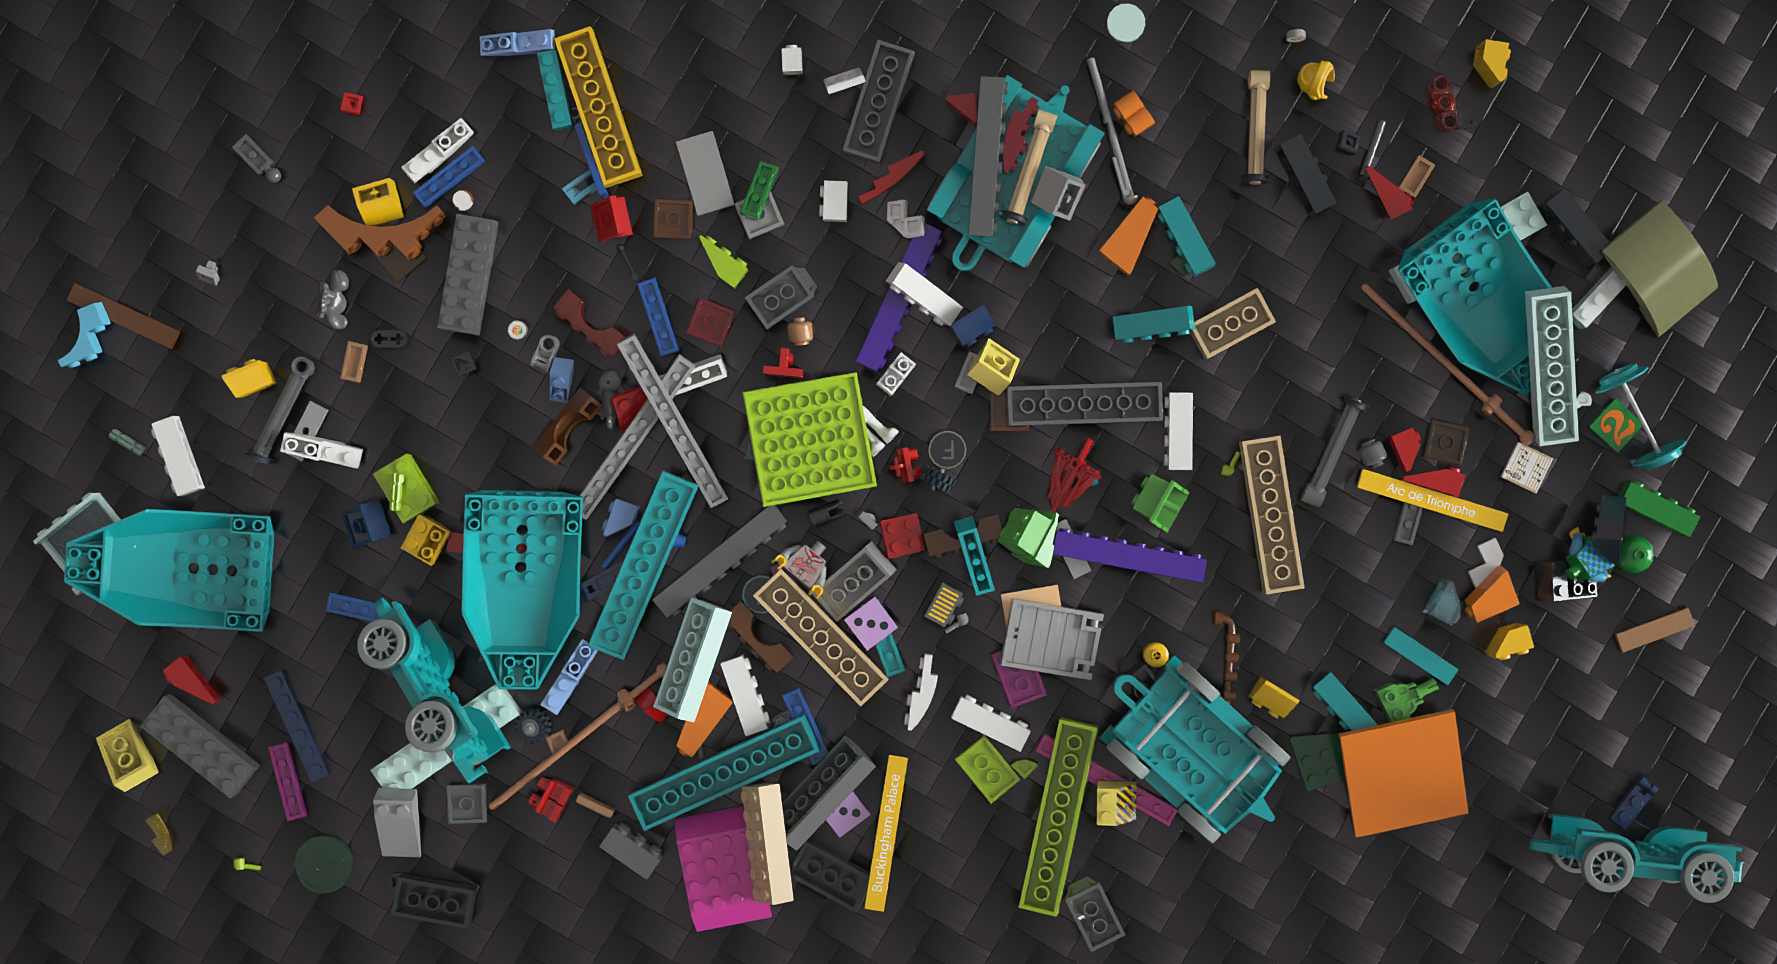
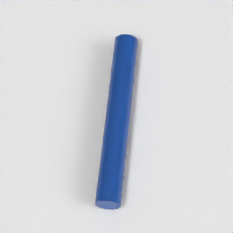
(621, 544)

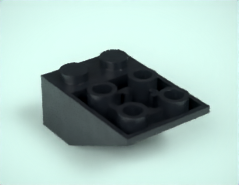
(1555, 584)

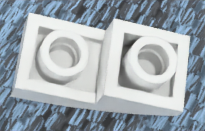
(896, 374)

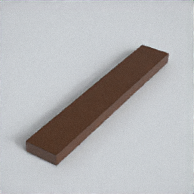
(126, 316)

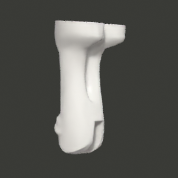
(886, 434)

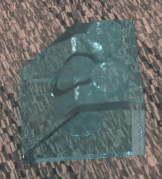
(1444, 603)

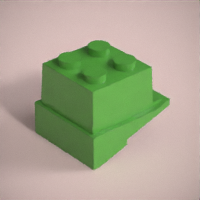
(1160, 501)
(1030, 535)

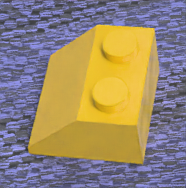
(1273, 698)

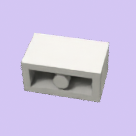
(835, 201)

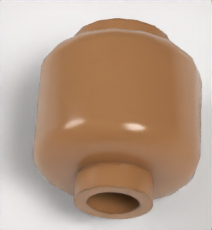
(800, 331)

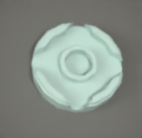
(1125, 23)

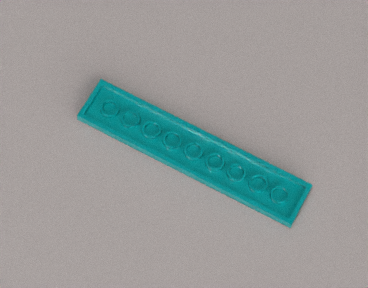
(643, 565)

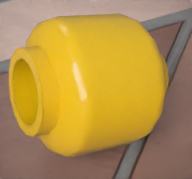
(1152, 648)

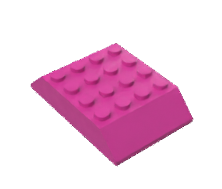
(718, 869)

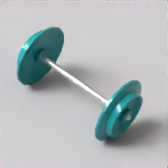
(1660, 455)

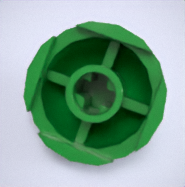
(1636, 554)

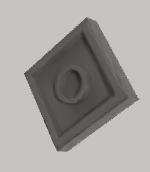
(466, 803)

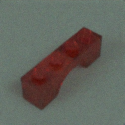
(572, 308)

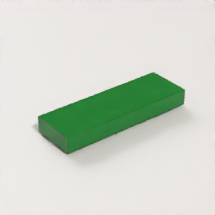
(759, 190)

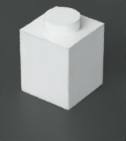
(792, 60)

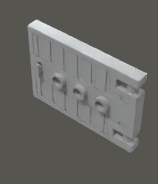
(1051, 639)

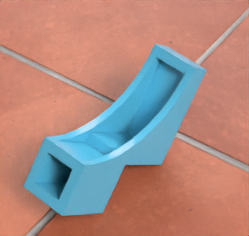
(92, 320)

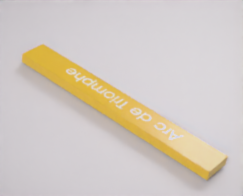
(1432, 500)

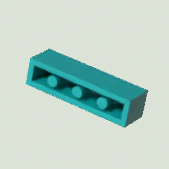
(555, 90)
(1186, 237)
(1154, 323)
(974, 555)
(1342, 703)

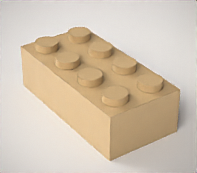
(1231, 323)

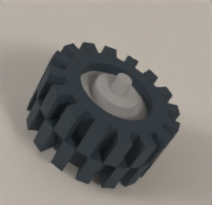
(938, 479)
(532, 726)

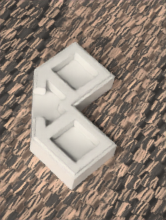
(907, 226)
(1492, 557)

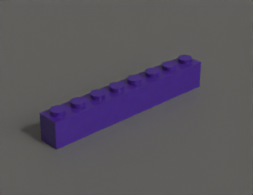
(894, 305)
(1129, 556)

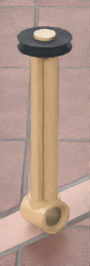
(1258, 84)
(1042, 128)

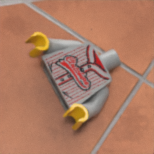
(805, 565)

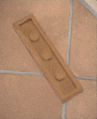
(1654, 629)

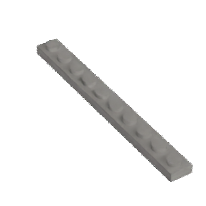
(672, 420)
(631, 438)

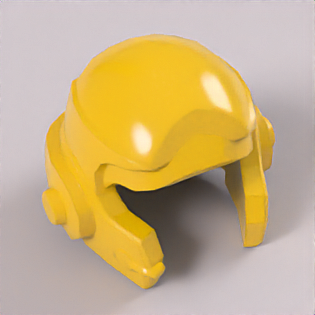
(1313, 78)

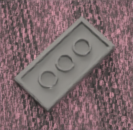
(705, 173)

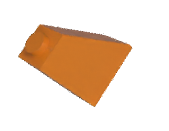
(1491, 596)

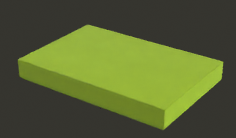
(987, 769)

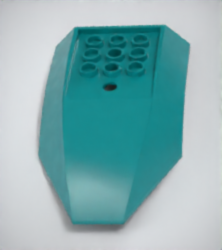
(1484, 325)
(154, 579)
(527, 614)

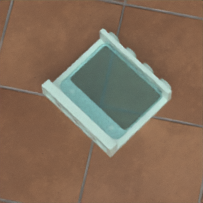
(80, 520)

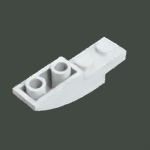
(438, 151)
(321, 449)
(920, 700)

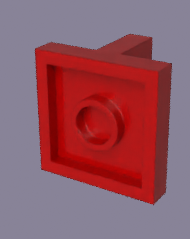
(611, 218)
(783, 370)

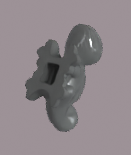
(332, 301)
(609, 385)

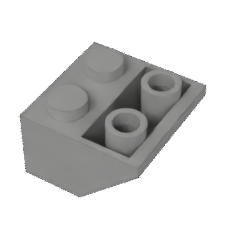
(1058, 192)

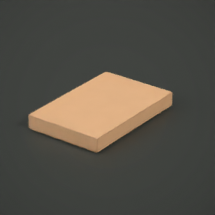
(1044, 595)

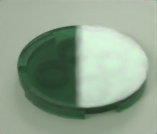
(324, 864)

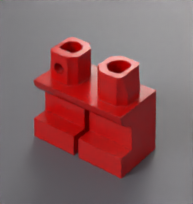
(553, 800)

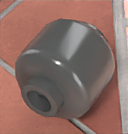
(1372, 453)

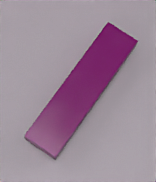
(287, 781)

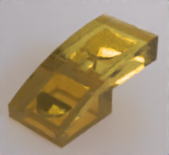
(162, 840)

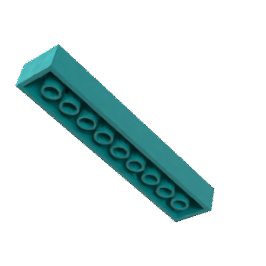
(724, 772)

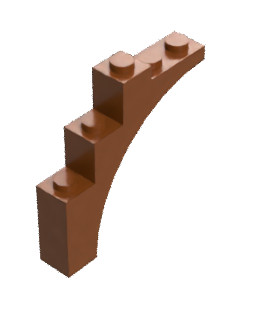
(379, 239)

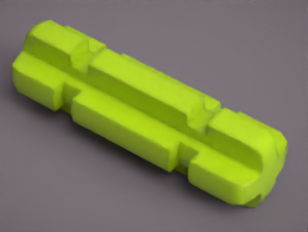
(396, 492)

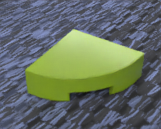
(1024, 767)

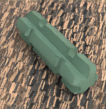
(127, 442)

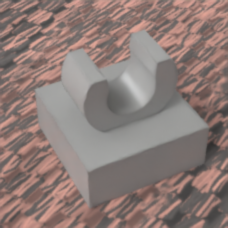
(208, 273)

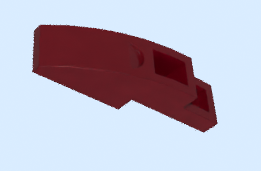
(1014, 142)

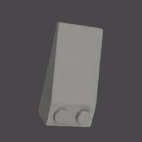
(855, 581)
(397, 822)

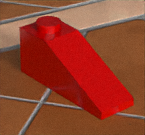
(1392, 197)
(1444, 480)
(187, 677)

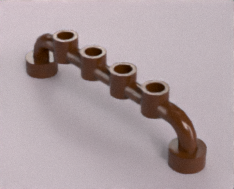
(1231, 657)

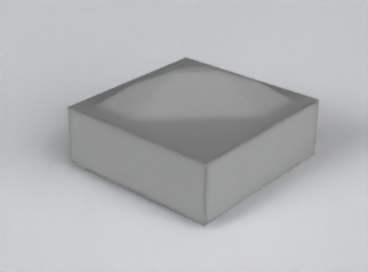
(869, 520)

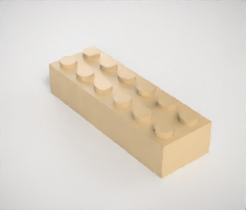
(767, 843)

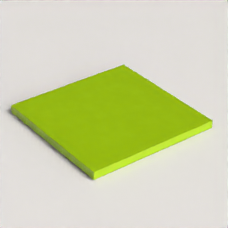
(809, 439)

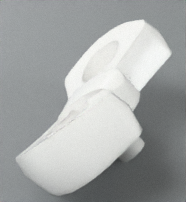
(1583, 399)

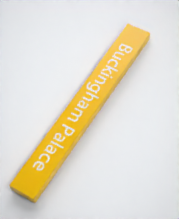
(886, 833)

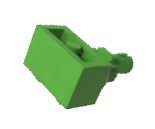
(1402, 699)

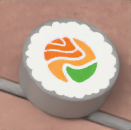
(1295, 35)
(517, 330)

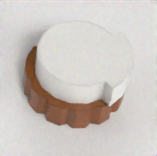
(463, 200)

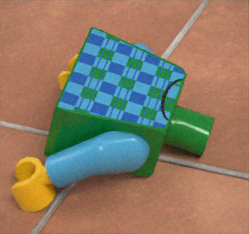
(1585, 560)

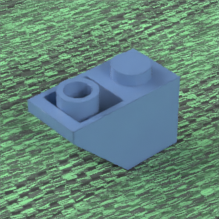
(561, 379)
(621, 516)

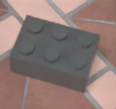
(632, 849)

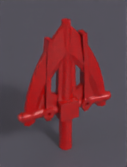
(1061, 493)

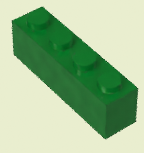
(1658, 509)

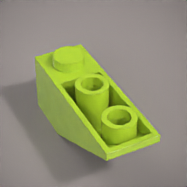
(727, 268)

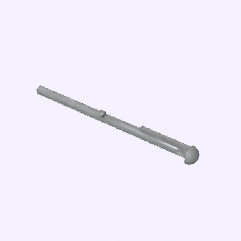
(1118, 161)

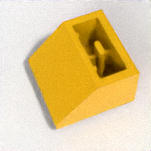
(1491, 61)
(378, 202)
(249, 378)
(426, 539)
(1510, 640)

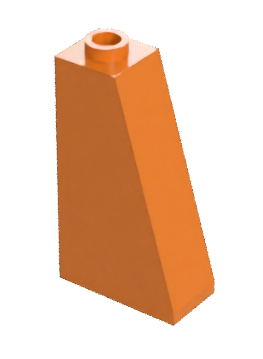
(1127, 241)
(711, 710)

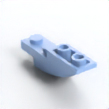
(517, 43)
(569, 677)

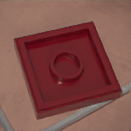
(710, 322)

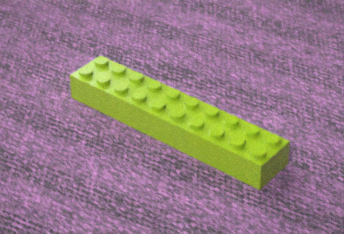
(1058, 816)

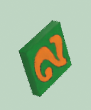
(1615, 425)

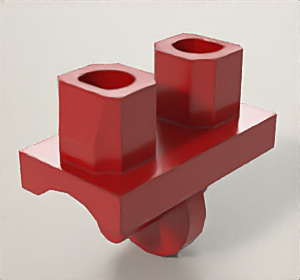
(903, 464)

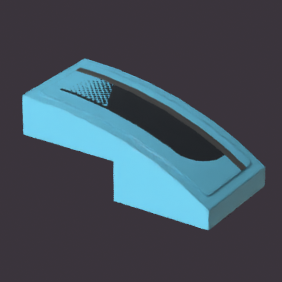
(580, 187)

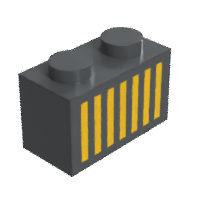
(943, 605)

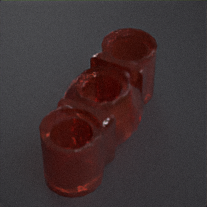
(1445, 94)

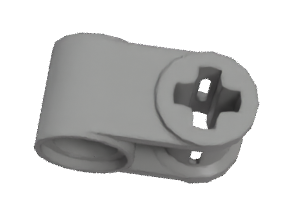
(545, 354)

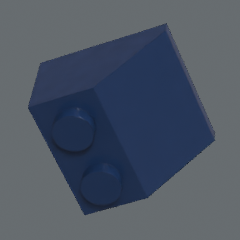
(972, 326)
(366, 524)

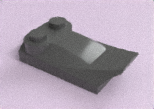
(781, 295)
(1093, 913)

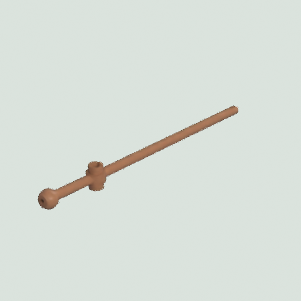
(1491, 404)
(625, 700)

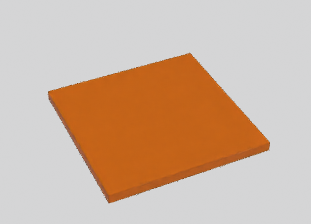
(1404, 773)

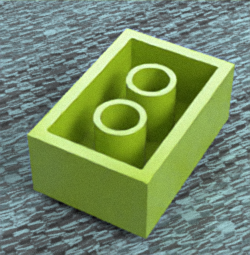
(416, 492)

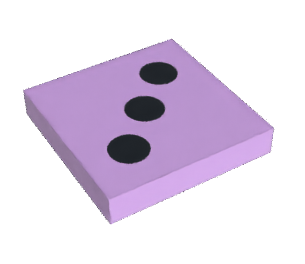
(871, 623)
(848, 815)

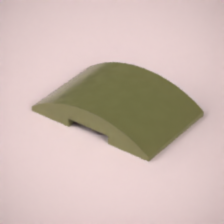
(1661, 266)

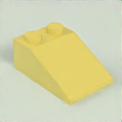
(126, 756)

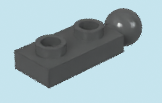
(257, 158)

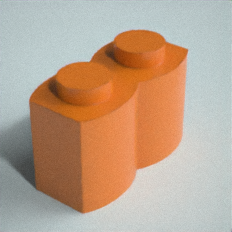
(1133, 114)

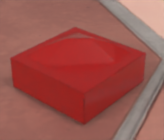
(351, 104)

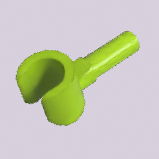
(1228, 470)
(239, 864)

